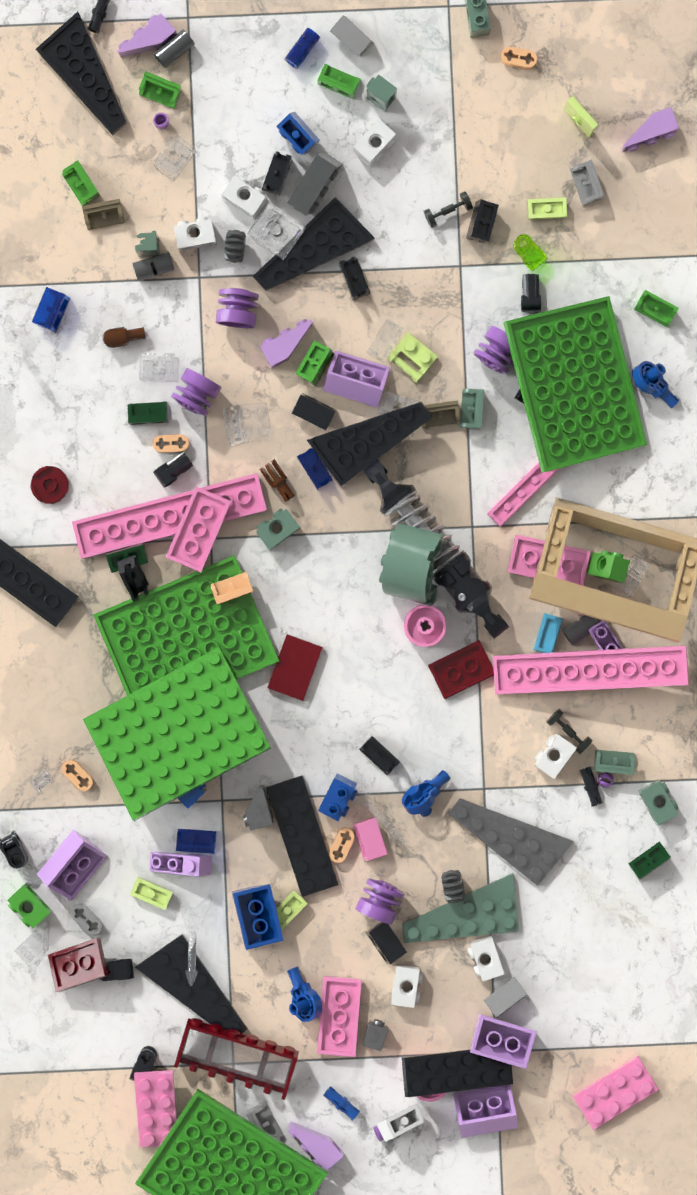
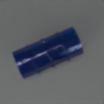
(302, 48)

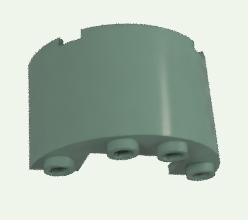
(410, 564)

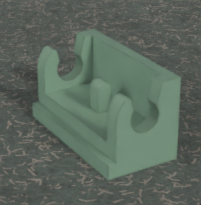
(148, 246)
(472, 408)
(614, 762)

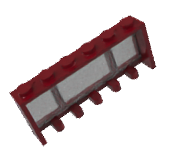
(237, 1056)

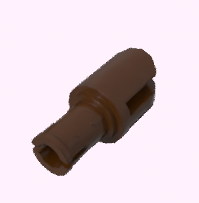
(121, 336)
(279, 482)

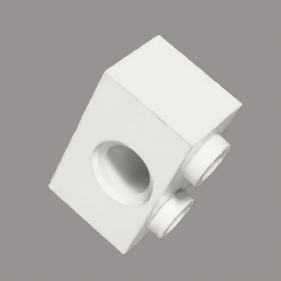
(380, 132)
(250, 206)
(205, 239)
(565, 751)
(493, 967)
(402, 974)
(400, 1122)

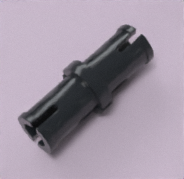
(98, 15)
(591, 786)

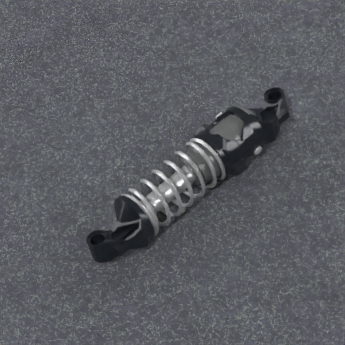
(451, 566)

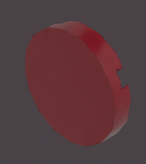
(49, 484)

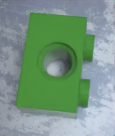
(609, 566)
(40, 908)

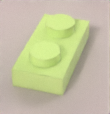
(547, 208)
(151, 893)
(290, 908)

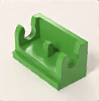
(338, 81)
(160, 90)
(80, 183)
(656, 308)
(315, 363)

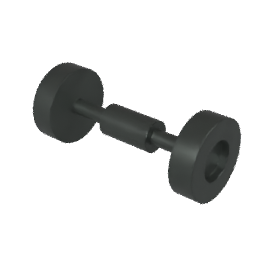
(448, 209)
(569, 731)

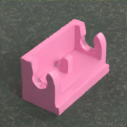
(370, 839)

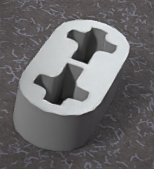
(83, 922)

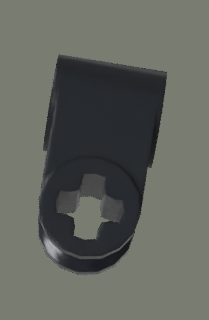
(12, 849)
(119, 970)
(142, 1064)

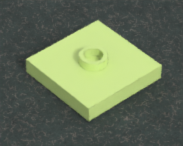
(580, 116)

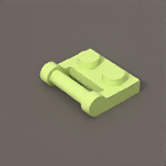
(415, 352)

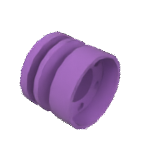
(237, 306)
(496, 352)
(196, 392)
(380, 900)

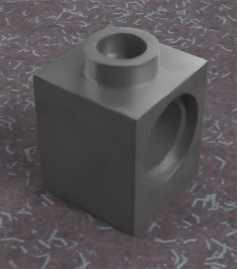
(375, 1034)

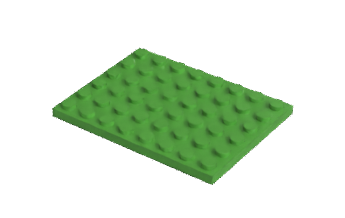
(575, 383)
(183, 624)
(176, 734)
(225, 1154)

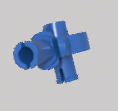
(653, 382)
(424, 795)
(303, 998)

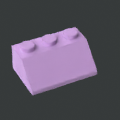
(356, 379)
(71, 865)
(502, 1041)
(485, 1110)

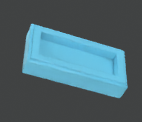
(548, 633)

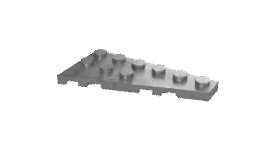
(519, 843)

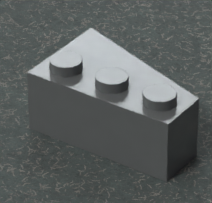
(315, 183)

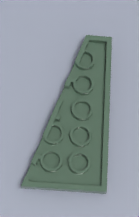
(482, 912)

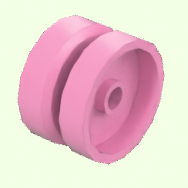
(435, 621)

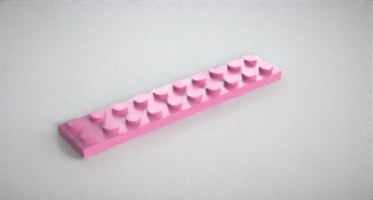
(161, 517)
(591, 670)

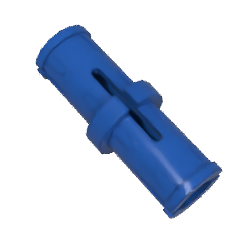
(341, 1103)

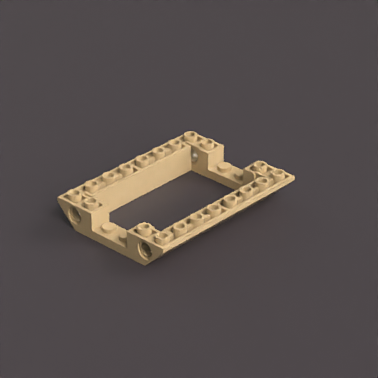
(606, 606)

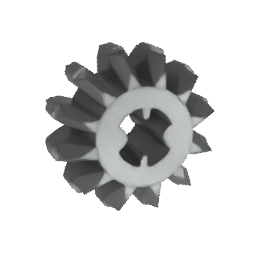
(234, 246)
(453, 886)

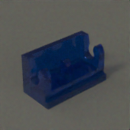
(51, 309)
(314, 468)
(196, 841)

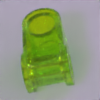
(530, 253)

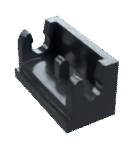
(277, 173)
(482, 221)
(354, 278)
(314, 411)
(133, 577)
(379, 755)
(386, 942)

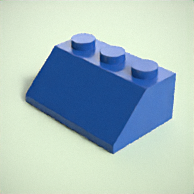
(257, 916)

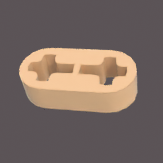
(520, 53)
(171, 448)
(74, 778)
(346, 847)

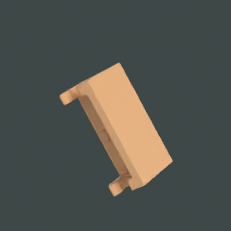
(231, 588)

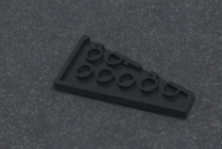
(77, 64)
(326, 237)
(360, 444)
(205, 996)

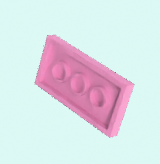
(198, 529)
(527, 554)
(339, 1016)
(615, 1092)
(155, 1106)

